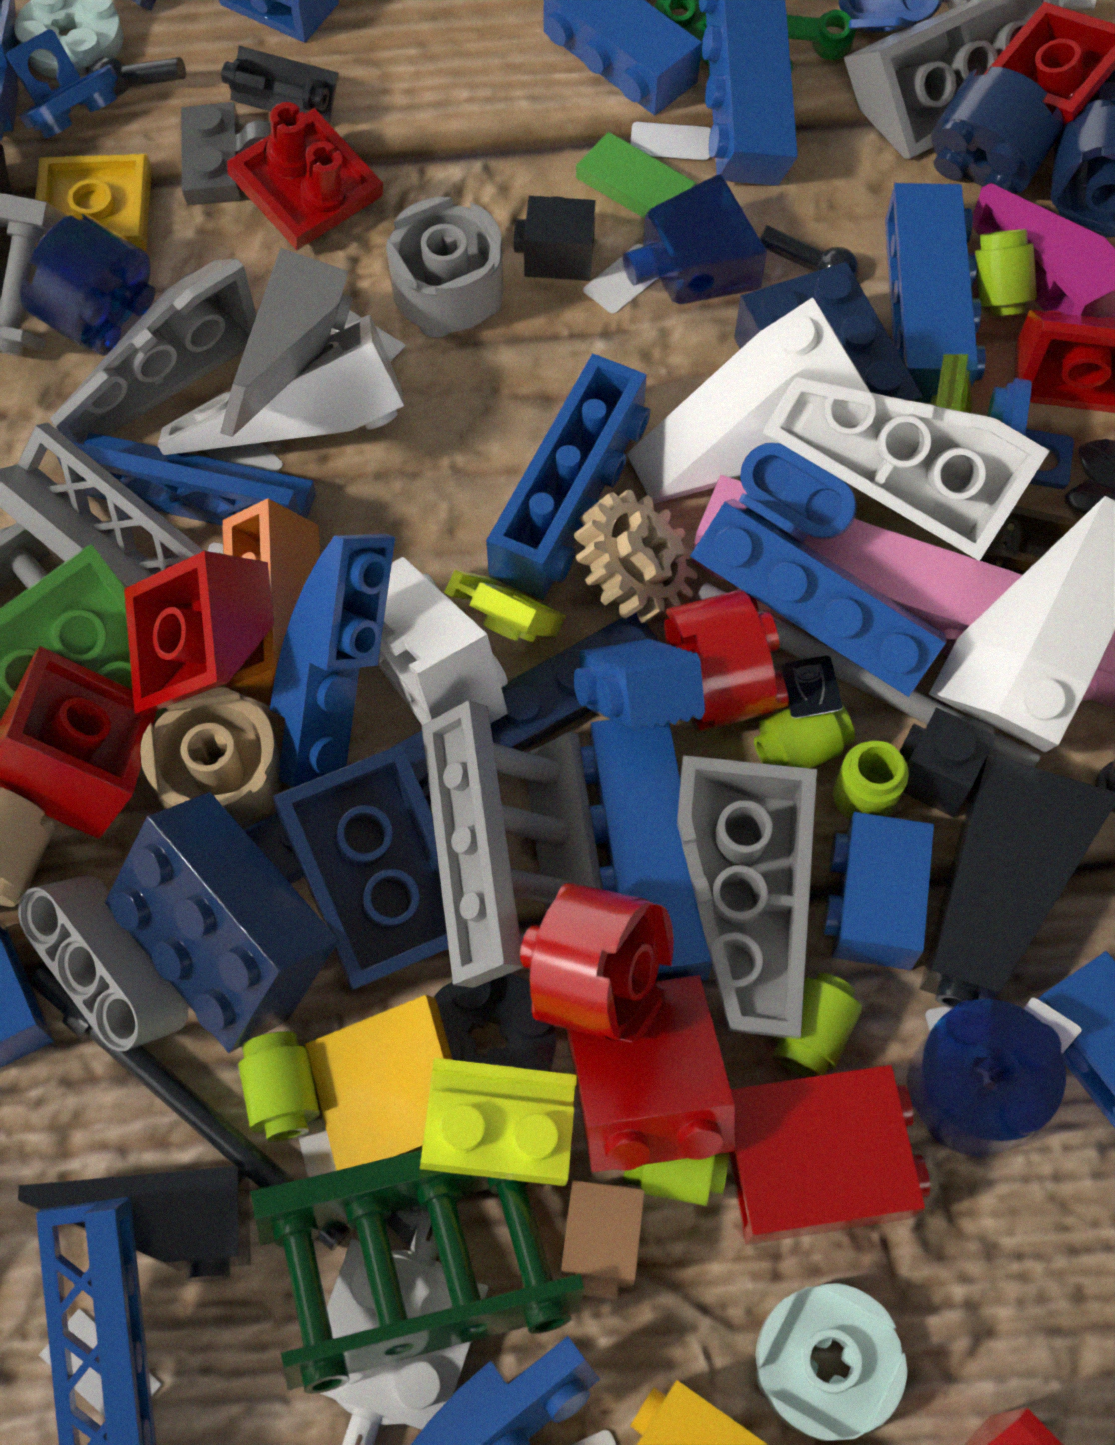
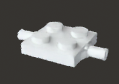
(406, 1389)

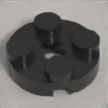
(504, 1003)

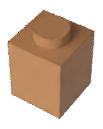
(602, 1237)

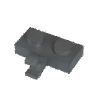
(207, 142)

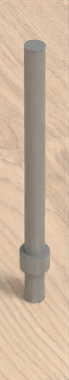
(915, 705)

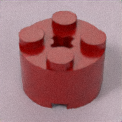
(733, 656)
(598, 962)

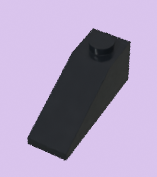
(179, 1217)

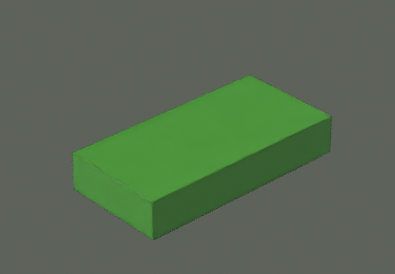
(630, 175)

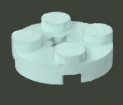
(94, 33)
(871, 1348)

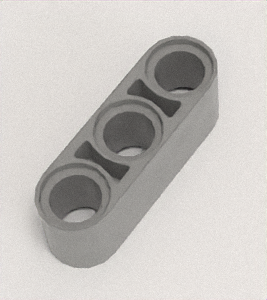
(100, 963)

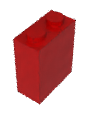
(656, 1094)
(825, 1155)

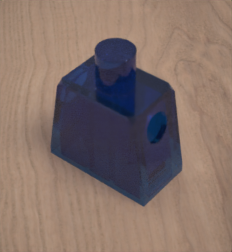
(699, 246)

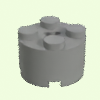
(445, 265)

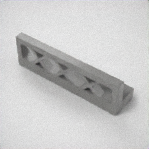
(66, 521)

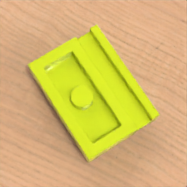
(506, 609)
(499, 1122)

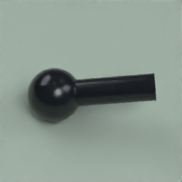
(142, 73)
(804, 253)

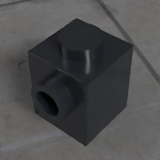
(557, 237)
(944, 760)

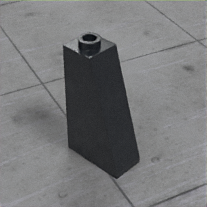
(1008, 868)

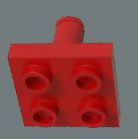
(304, 175)

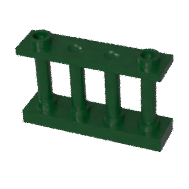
(364, 1200)

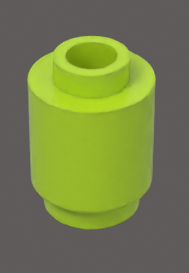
(1006, 272)
(803, 740)
(870, 780)
(826, 1026)
(278, 1086)
(682, 1179)

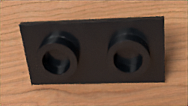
(268, 79)

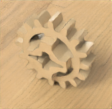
(635, 556)

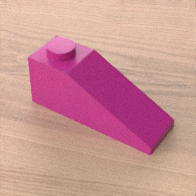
(1070, 261)

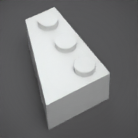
(435, 650)

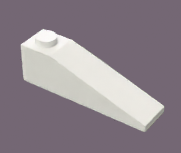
(335, 394)
(730, 410)
(924, 461)
(1041, 639)

